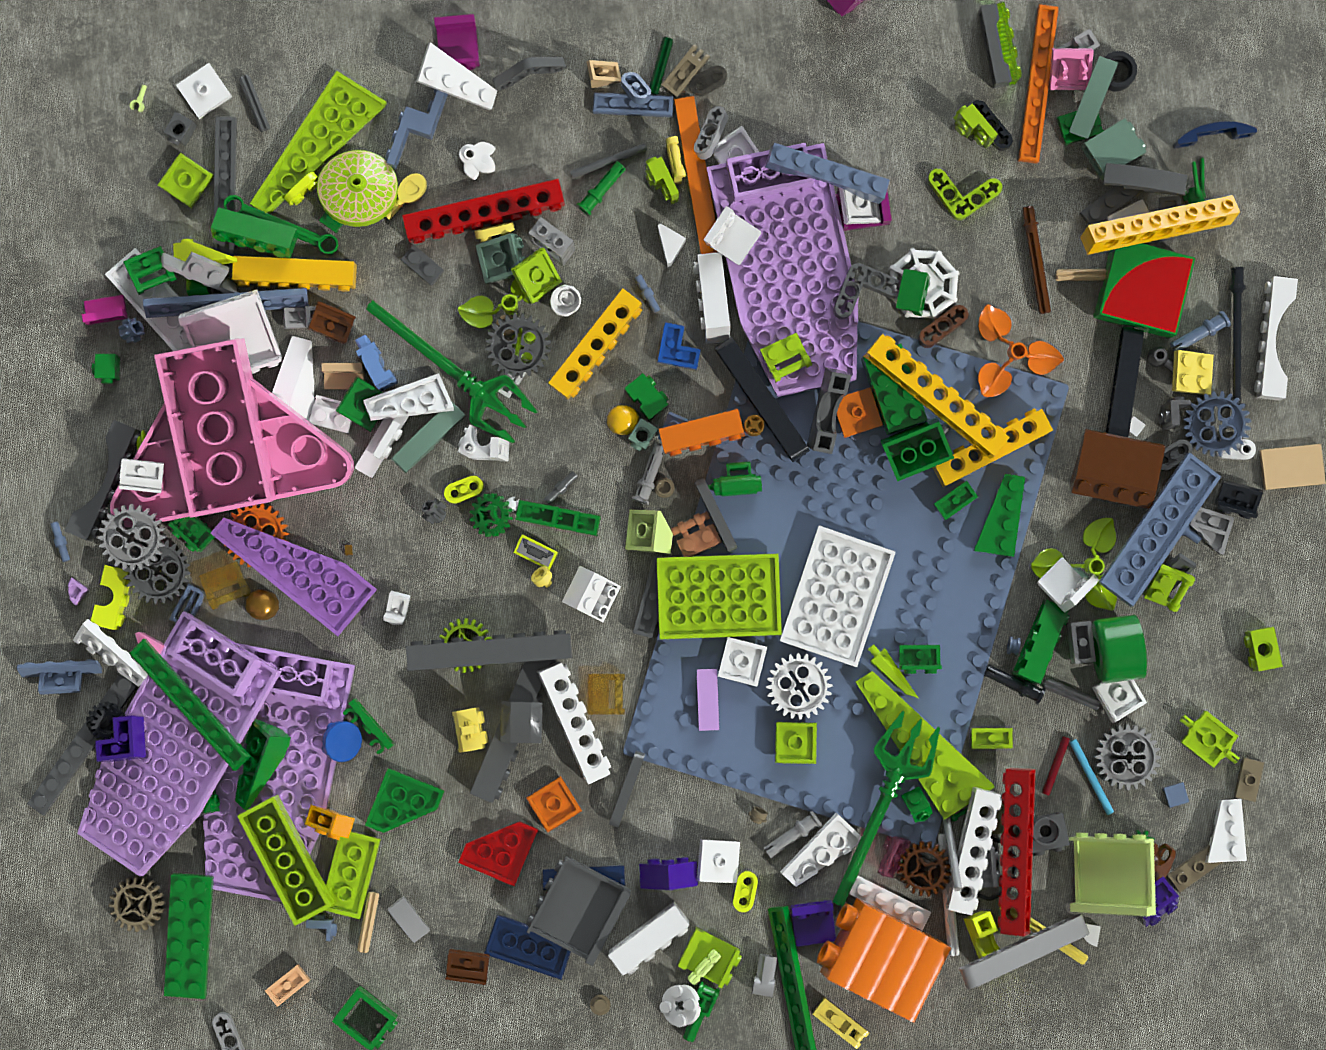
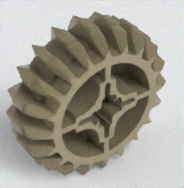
(142, 909)

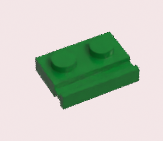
(1065, 122)

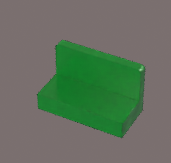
(913, 291)

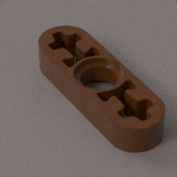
(942, 334)

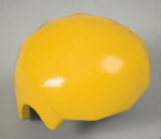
(622, 419)

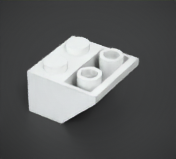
(591, 593)

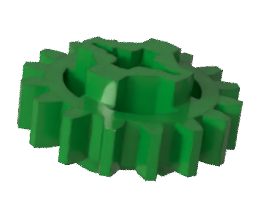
(483, 514)

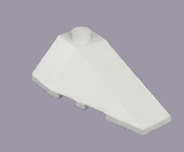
(296, 377)

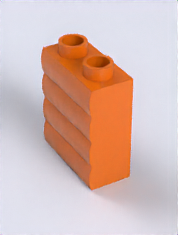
(883, 959)

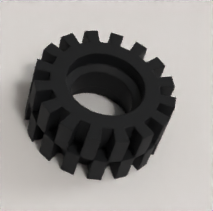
(97, 715)

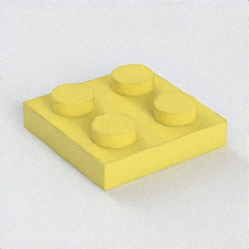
(1192, 372)

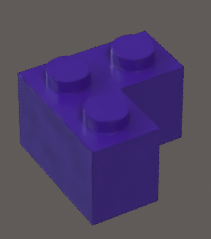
(127, 741)
(668, 874)

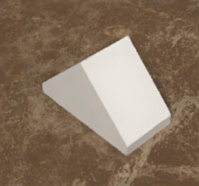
(671, 243)

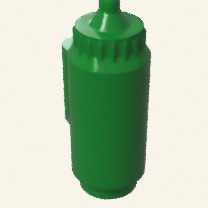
(737, 484)

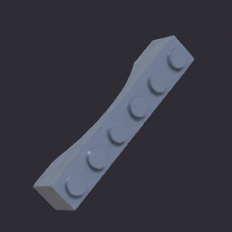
(799, 163)

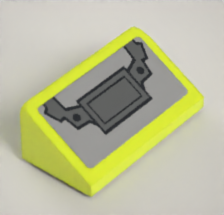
(535, 552)

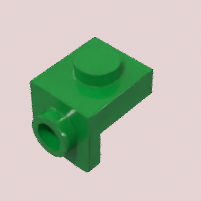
(917, 804)

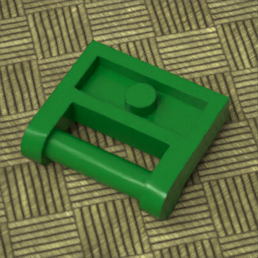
(144, 265)

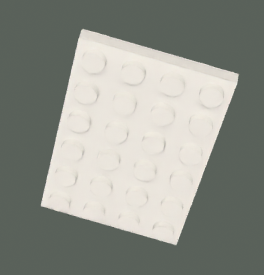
(837, 596)

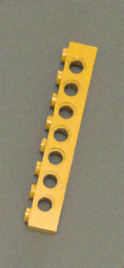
(1159, 224)
(925, 395)

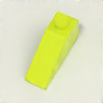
(186, 246)

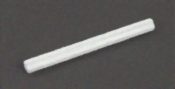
(950, 916)

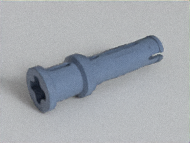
(1208, 327)

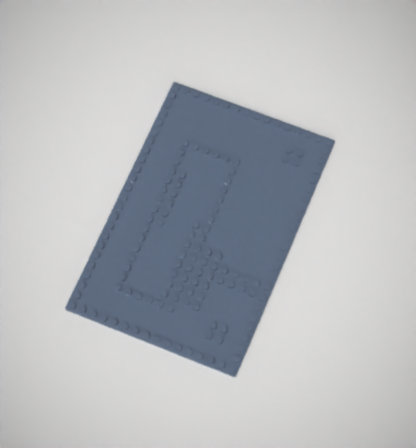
(931, 597)

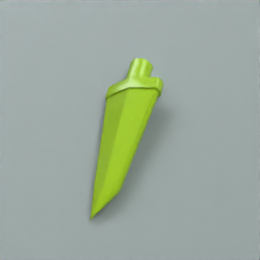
(886, 664)

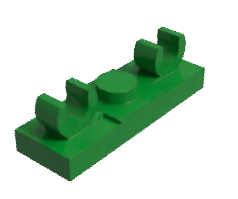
(370, 725)

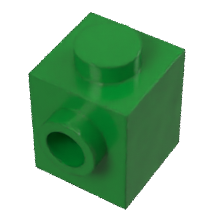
(106, 368)

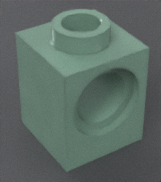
(646, 427)

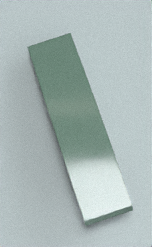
(1093, 97)
(427, 438)

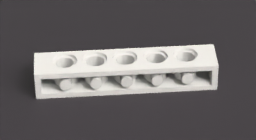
(601, 766)
(978, 799)

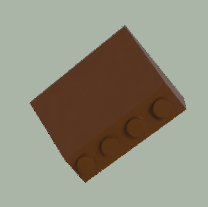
(1117, 469)

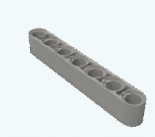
(1024, 951)

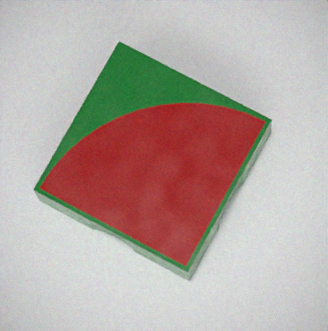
(1145, 289)

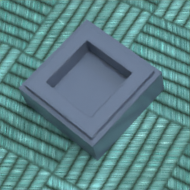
(1175, 794)

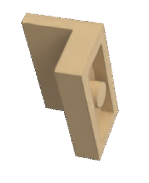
(341, 375)

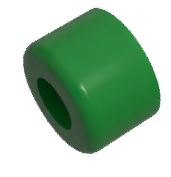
(1119, 649)

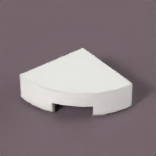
(1094, 931)

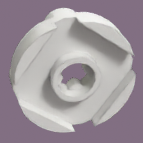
(670, 1008)

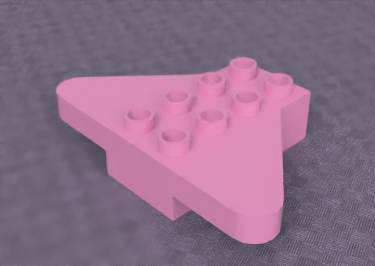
(228, 440)

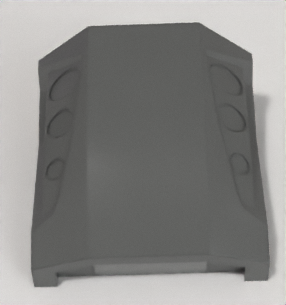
(521, 722)

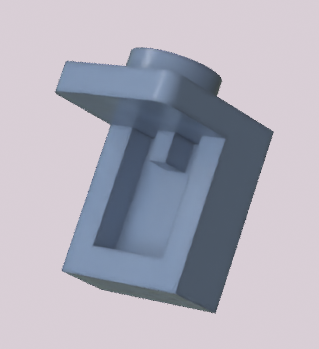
(320, 922)

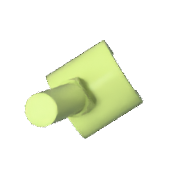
(139, 100)

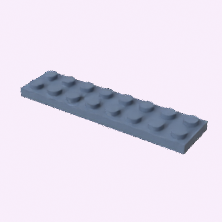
(1159, 529)

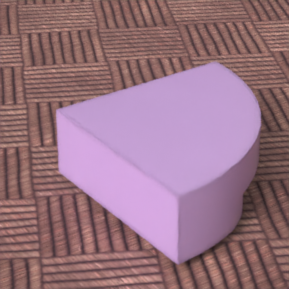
(76, 591)

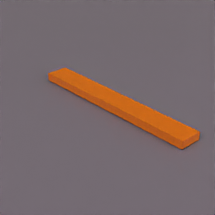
(1038, 84)
(695, 170)

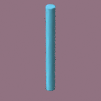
(1091, 777)

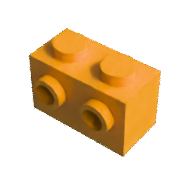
(335, 823)

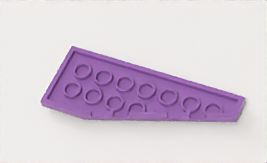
(314, 581)

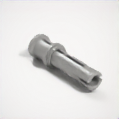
(646, 484)
(800, 829)

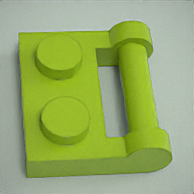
(782, 351)
(1163, 584)

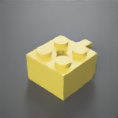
(470, 730)

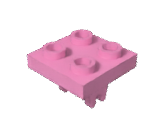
(1070, 68)

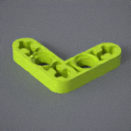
(959, 200)

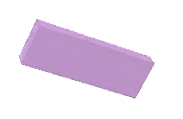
(707, 699)

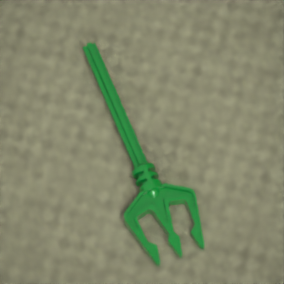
(481, 393)
(898, 770)

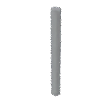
(952, 854)

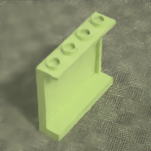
(1114, 874)

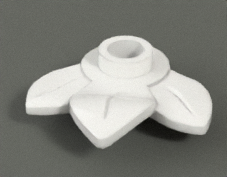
(479, 161)

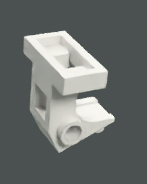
(496, 450)

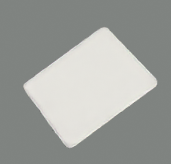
(1136, 426)

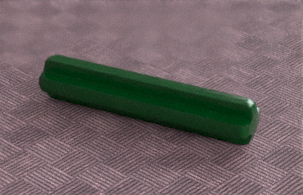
(660, 65)

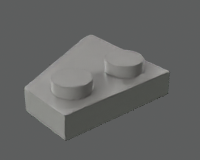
(1213, 528)

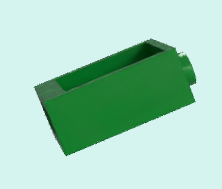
(359, 993)

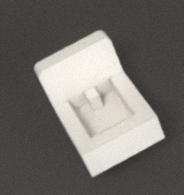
(397, 608)

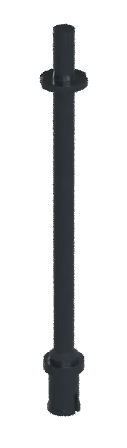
(1237, 287)

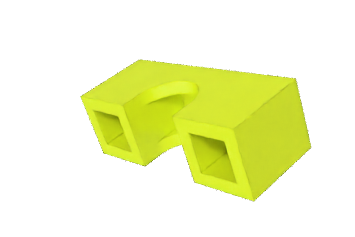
(112, 615)
(981, 930)

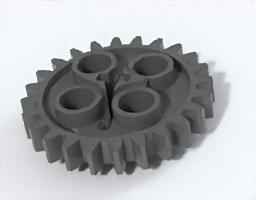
(536, 348)
(147, 587)

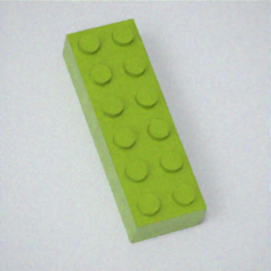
(286, 860)

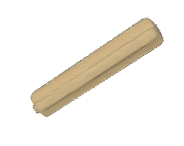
(1080, 275)
(368, 922)

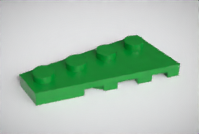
(1002, 521)

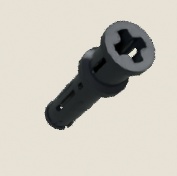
(1023, 688)

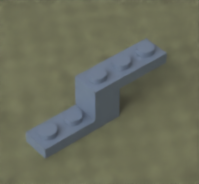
(416, 123)

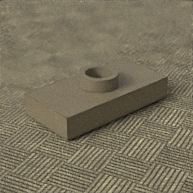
(1249, 779)

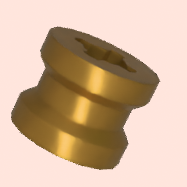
(754, 422)

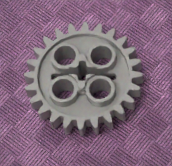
(141, 520)
(1127, 775)

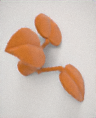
(995, 380)

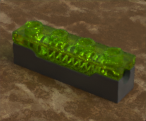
(998, 45)

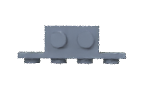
(60, 676)

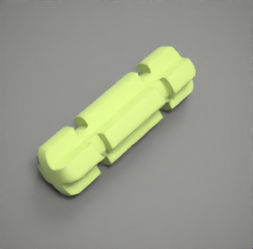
(704, 967)

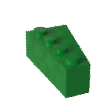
(1041, 642)

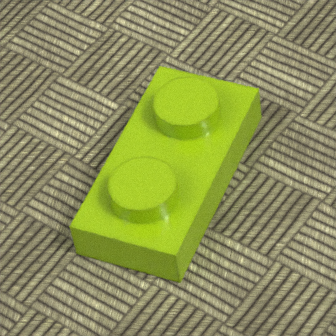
(991, 738)

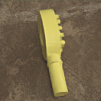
(409, 191)

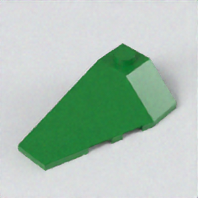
(266, 750)

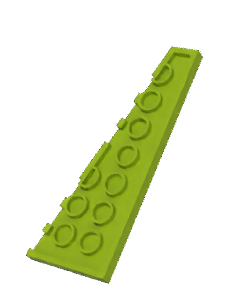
(330, 124)
(951, 774)

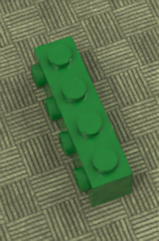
(254, 233)

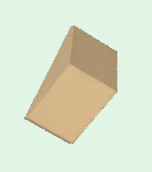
(603, 73)

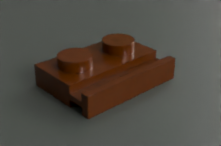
(331, 322)
(467, 967)

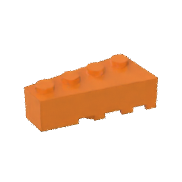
(702, 432)

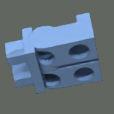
(374, 363)

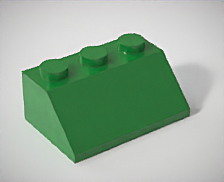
(917, 449)

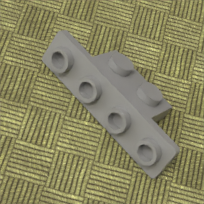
(201, 270)

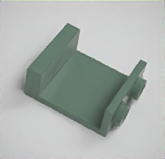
(1114, 146)

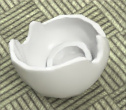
(565, 300)

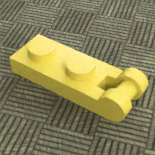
(840, 1022)

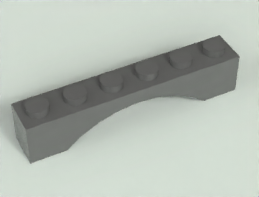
(86, 520)

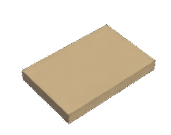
(1292, 467)

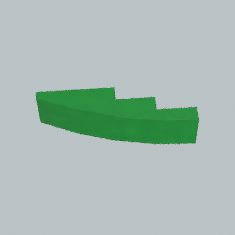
(558, 518)

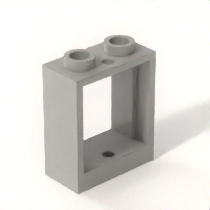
(547, 236)

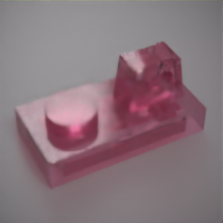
(889, 864)

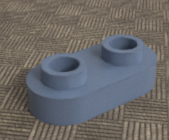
(636, 88)

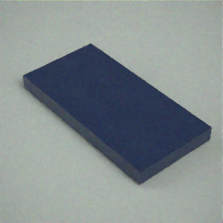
(514, 945)

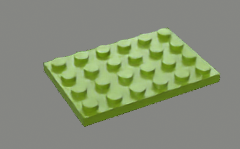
(719, 596)

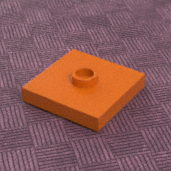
(858, 413)
(554, 804)

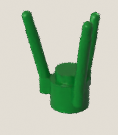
(1197, 193)

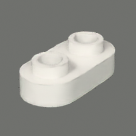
(1240, 454)

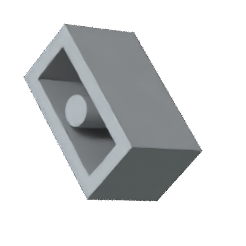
(1081, 642)

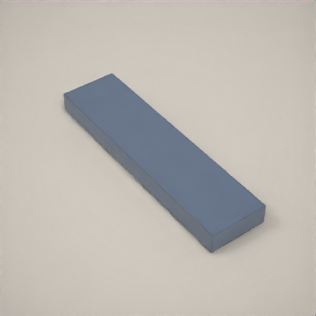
(623, 105)

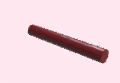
(1056, 765)

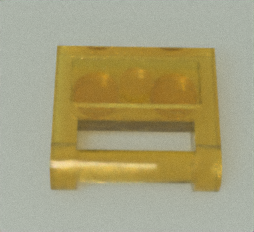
(223, 578)
(599, 694)

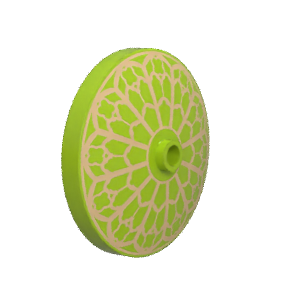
(357, 188)

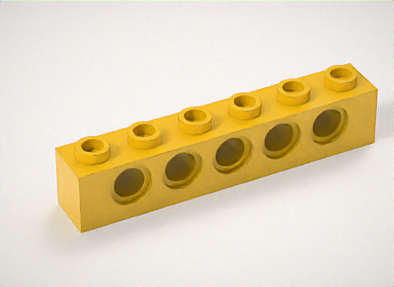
(624, 301)
(1040, 427)

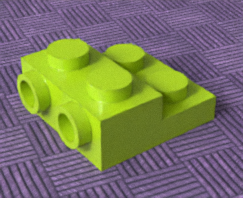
(971, 121)
(659, 177)

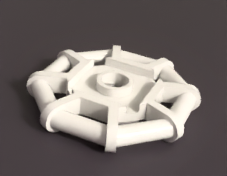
(936, 282)

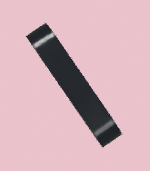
(991, 116)

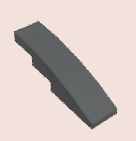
(1145, 179)

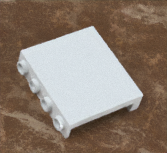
(235, 319)

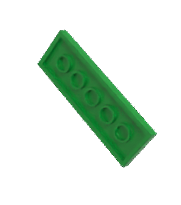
(188, 935)

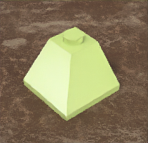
(648, 532)

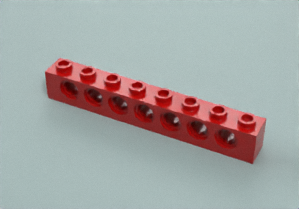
(473, 206)
(1024, 842)

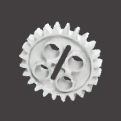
(814, 676)

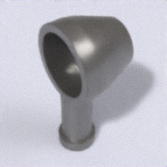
(1155, 362)

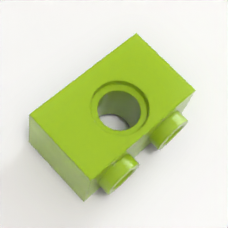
(1271, 658)

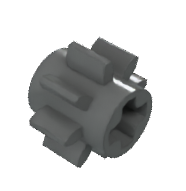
(434, 511)

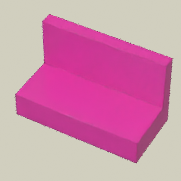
(104, 310)

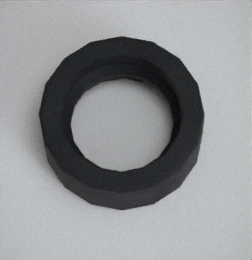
(1132, 66)

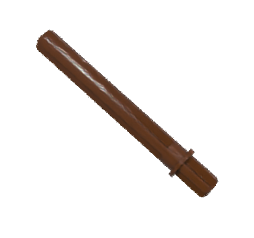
(1036, 259)

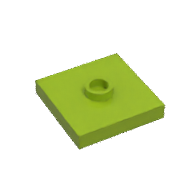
(185, 180)
(536, 275)
(795, 742)

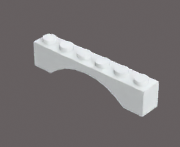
(1271, 378)

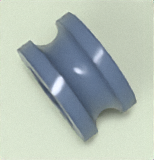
(1013, 646)

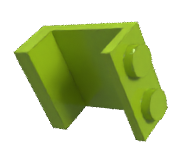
(700, 946)

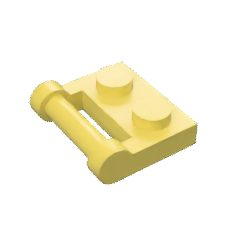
(674, 159)

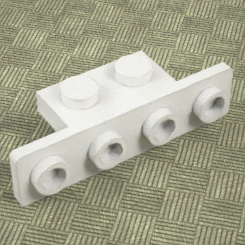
(380, 445)

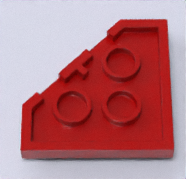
(500, 852)

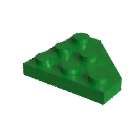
(401, 801)

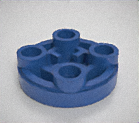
(341, 741)

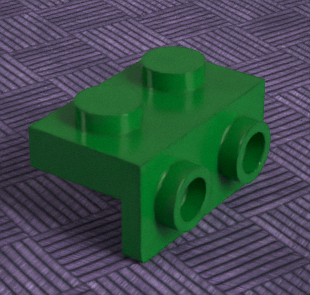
(193, 531)
(919, 658)

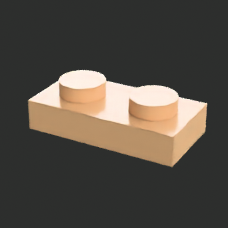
(287, 985)

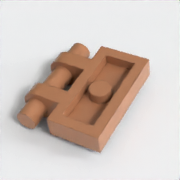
(698, 541)

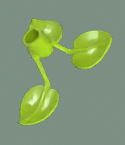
(479, 313)
(1102, 538)

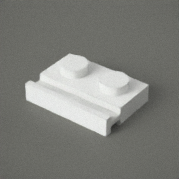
(325, 416)
(141, 475)

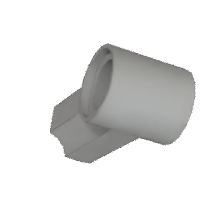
(764, 980)

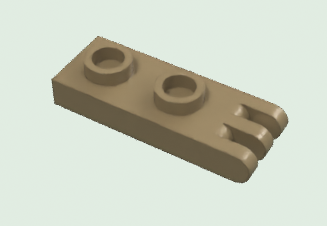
(684, 72)
(1191, 870)

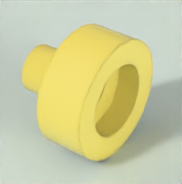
(542, 577)

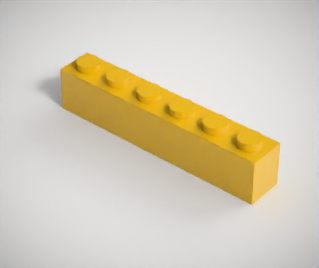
(294, 272)

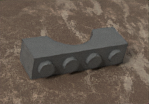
(823, 427)

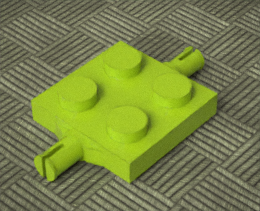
(1209, 739)

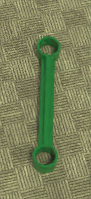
(303, 234)

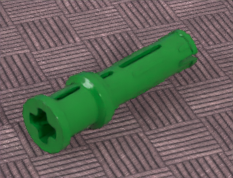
(595, 195)

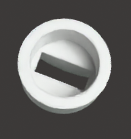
(513, 504)

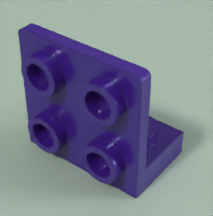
(1165, 902)
(813, 922)

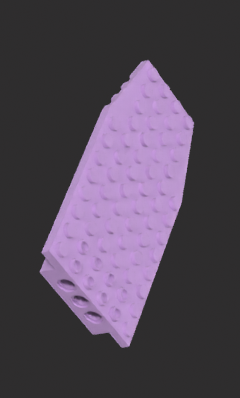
(793, 267)
(302, 704)
(152, 800)

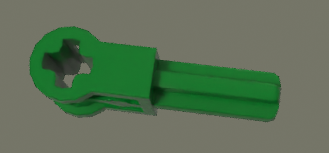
(707, 1000)

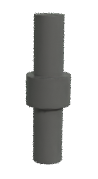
(560, 487)

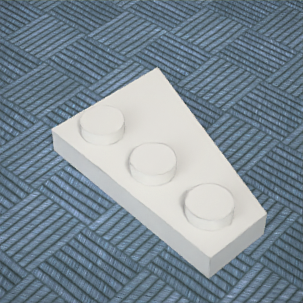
(1228, 835)

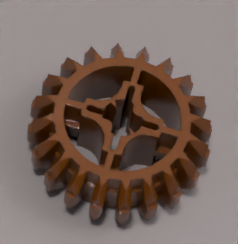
(929, 877)

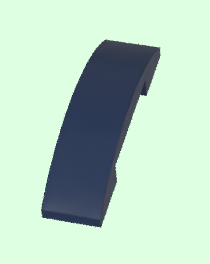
(1237, 130)

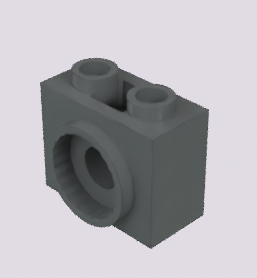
(1055, 839)

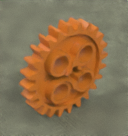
(264, 518)

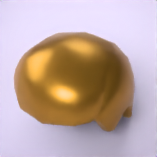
(262, 604)

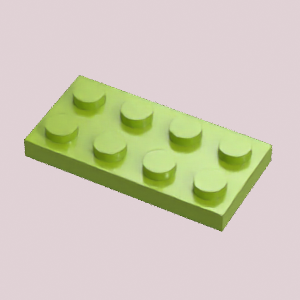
(352, 873)

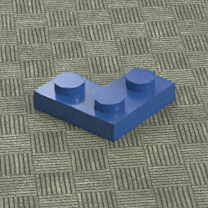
(671, 350)

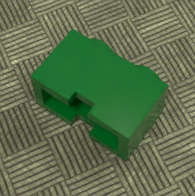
(644, 392)

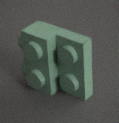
(499, 257)

